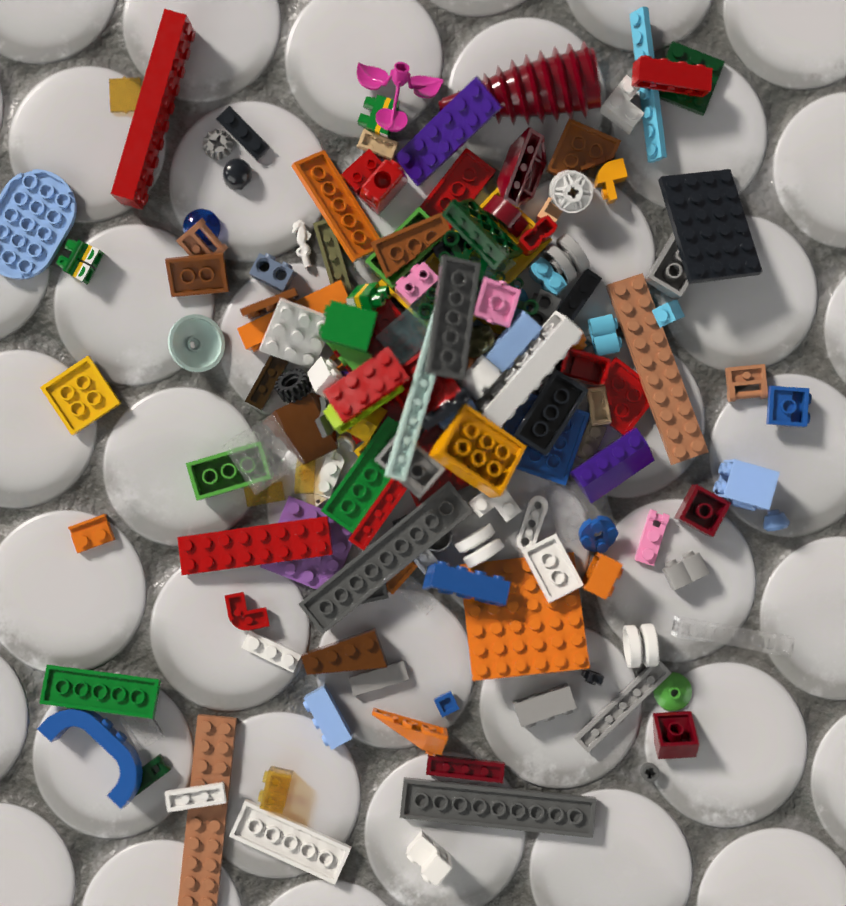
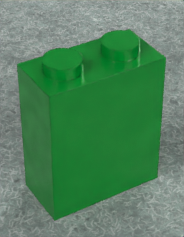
(348, 326)

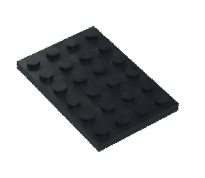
(709, 226)

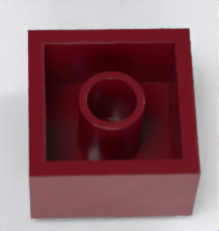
(702, 510)

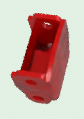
(383, 185)
(585, 367)

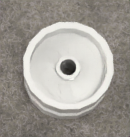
(478, 544)
(640, 645)

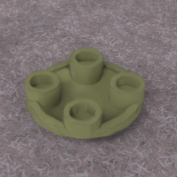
(481, 340)

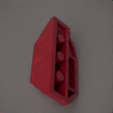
(522, 168)

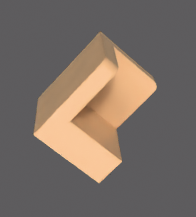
(549, 209)

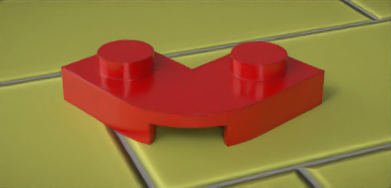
(241, 617)

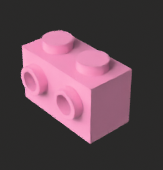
(416, 283)

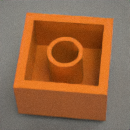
(602, 575)

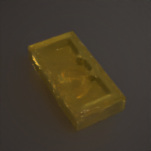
(305, 478)

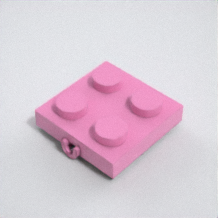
(496, 302)

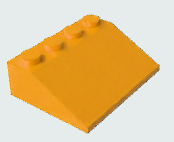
(478, 451)

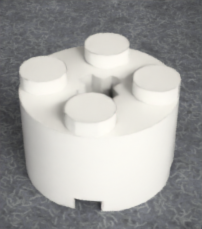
(480, 377)

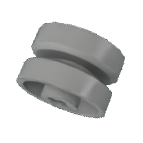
(566, 258)

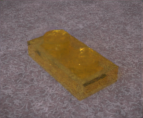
(270, 494)

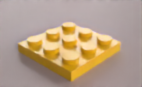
(80, 395)

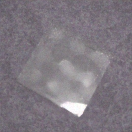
(263, 454)
(572, 509)

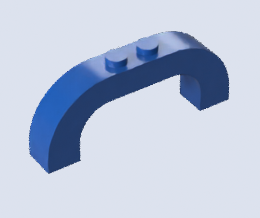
(110, 739)

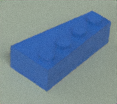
(466, 584)

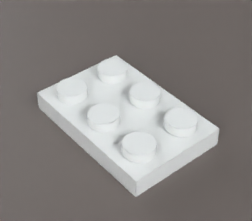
(552, 568)

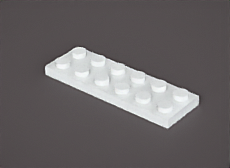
(290, 841)

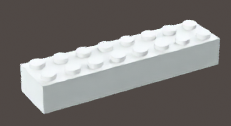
(529, 369)

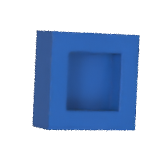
(446, 704)

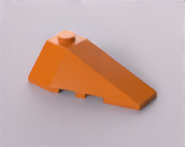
(422, 734)

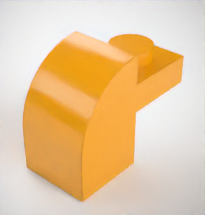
(608, 175)

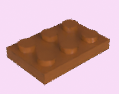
(197, 274)
(268, 304)

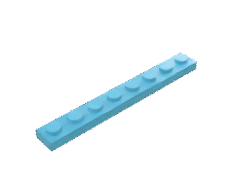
(648, 97)

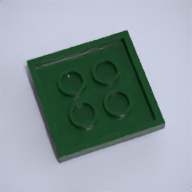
(679, 52)

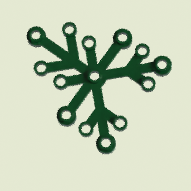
(466, 254)

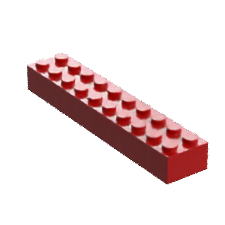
(153, 110)

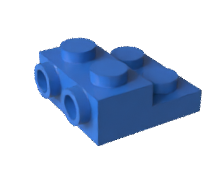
(788, 406)

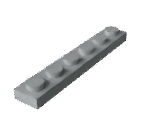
(621, 706)

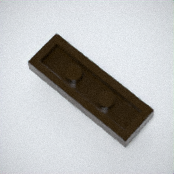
(265, 382)

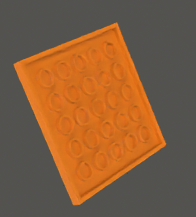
(526, 632)

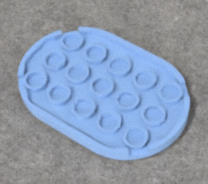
(34, 222)

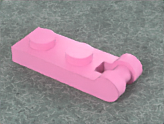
(651, 538)

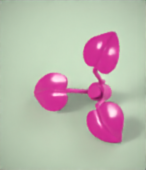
(372, 79)

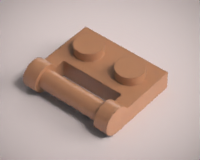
(194, 245)
(746, 376)

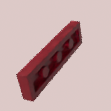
(465, 768)

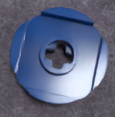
(604, 540)

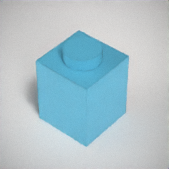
(668, 313)

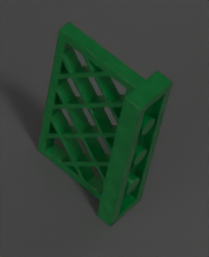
(474, 232)

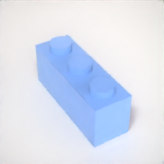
(513, 341)
(327, 717)

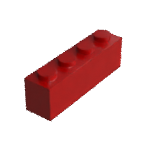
(672, 76)

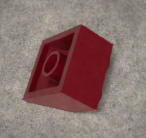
(675, 735)

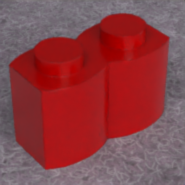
(535, 236)

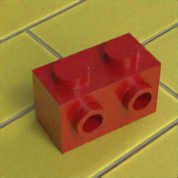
(361, 170)

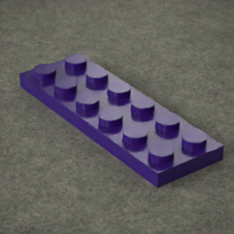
(448, 131)

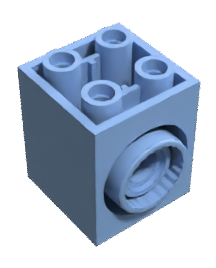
(746, 484)

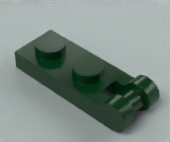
(149, 775)

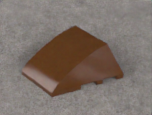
(300, 427)

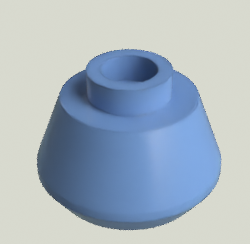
(775, 520)

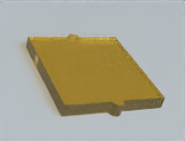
(124, 94)

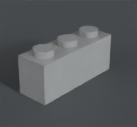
(544, 705)

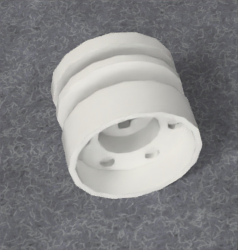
(562, 184)

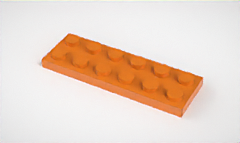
(337, 204)

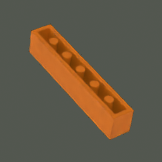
(254, 331)

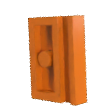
(91, 533)

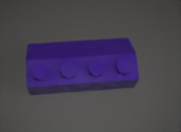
(612, 465)

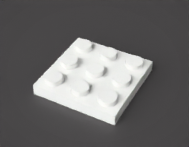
(294, 334)

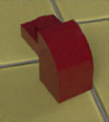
(506, 214)

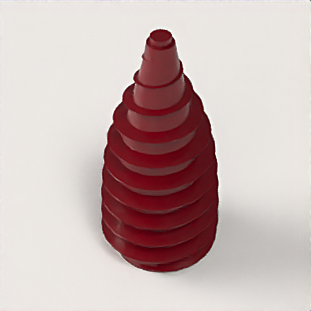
(545, 86)

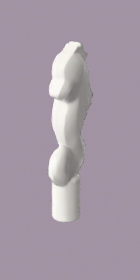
(302, 236)

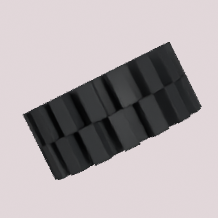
(293, 385)

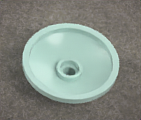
(207, 339)

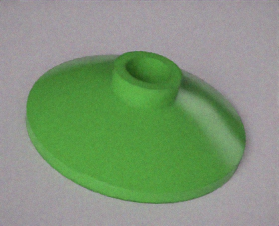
(663, 692)

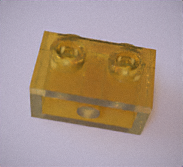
(276, 789)

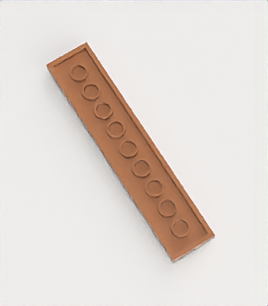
(657, 369)
(207, 824)

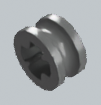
(652, 778)

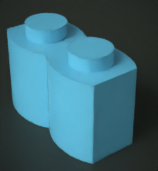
(543, 274)
(604, 335)

